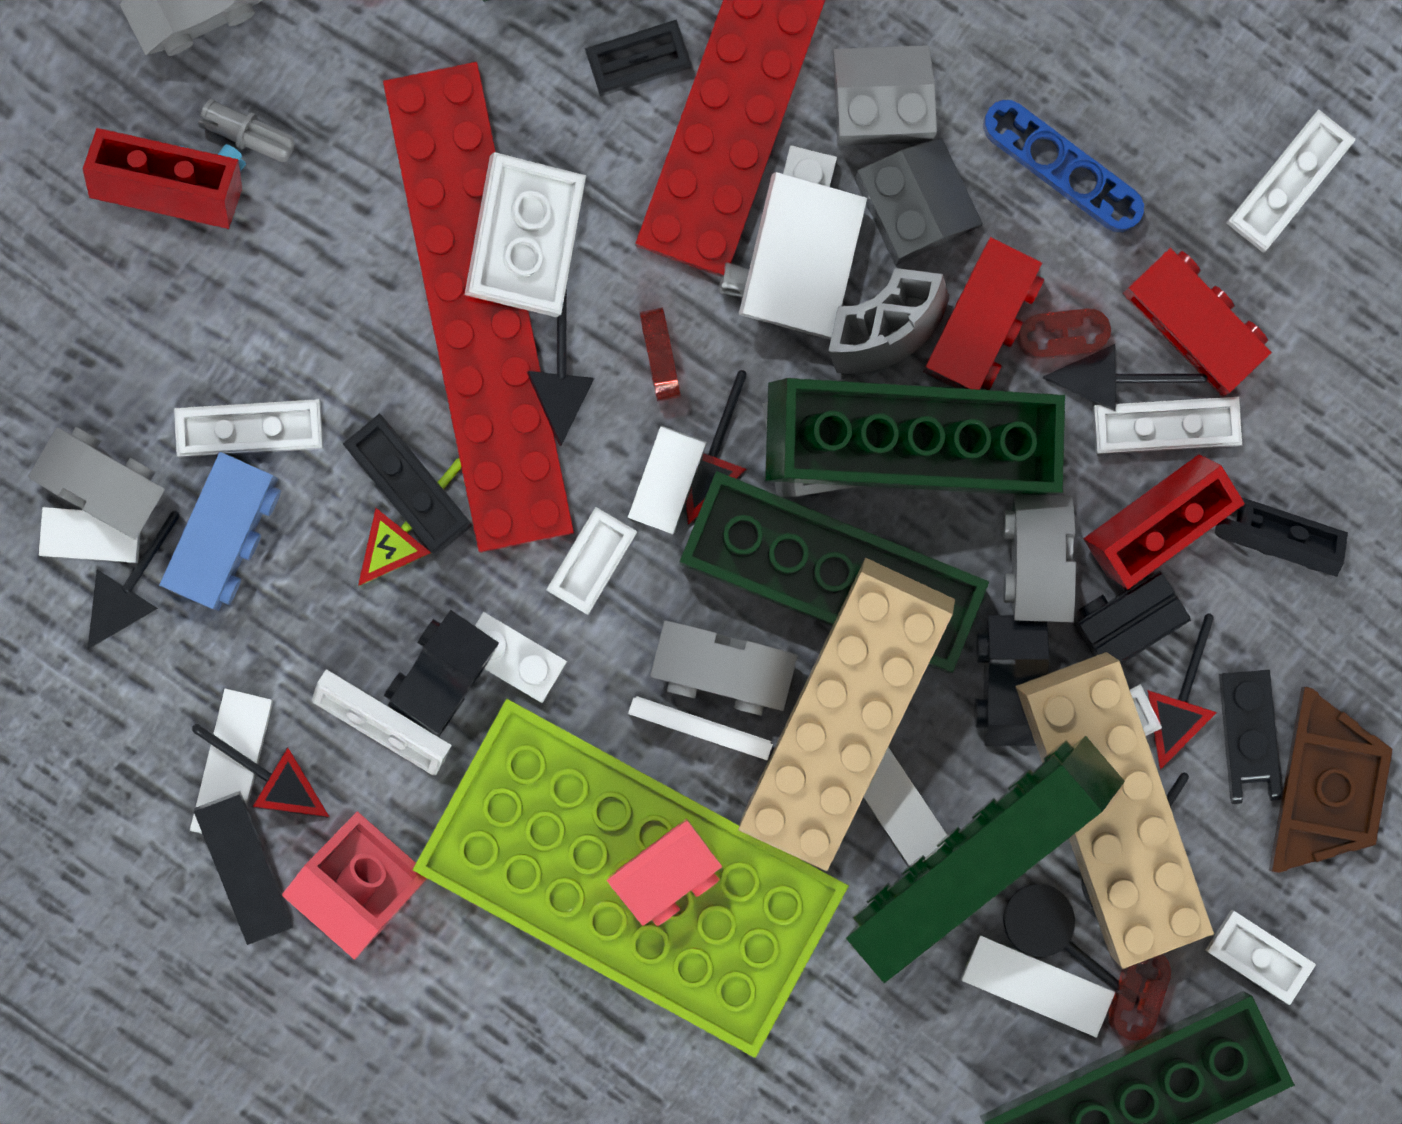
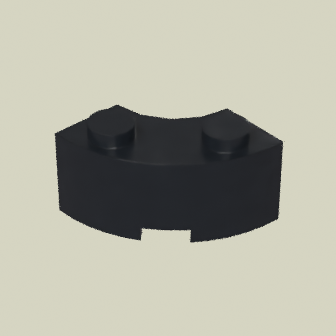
(1011, 656)
(443, 673)

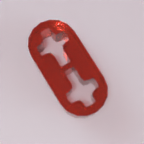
(1062, 322)
(660, 354)
(1149, 1003)

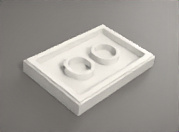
(525, 235)
(802, 255)

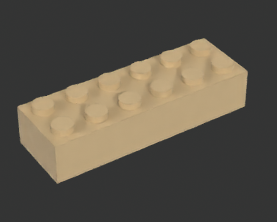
(847, 714)
(1132, 848)

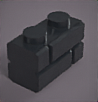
(1132, 618)

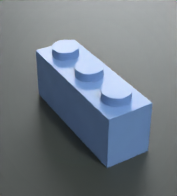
(221, 532)

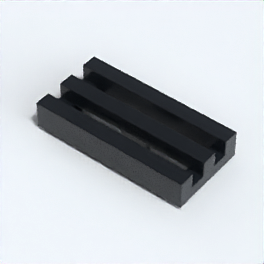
(645, 75)

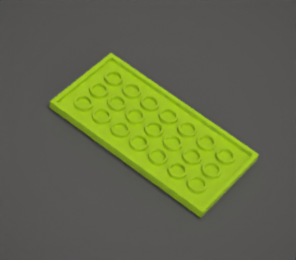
(555, 816)

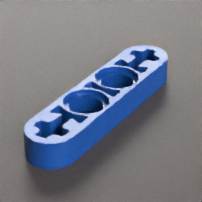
(1068, 158)

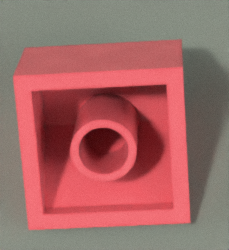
(666, 873)
(354, 885)

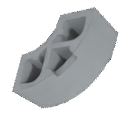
(174, 23)
(890, 324)
(97, 483)
(1042, 555)
(723, 666)

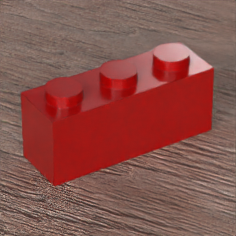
(162, 178)
(985, 317)
(1198, 321)
(1164, 521)

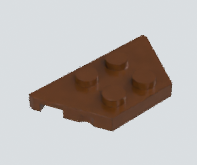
(1330, 786)

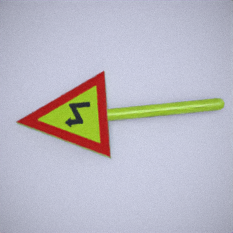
(391, 545)

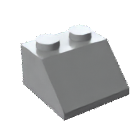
(884, 95)

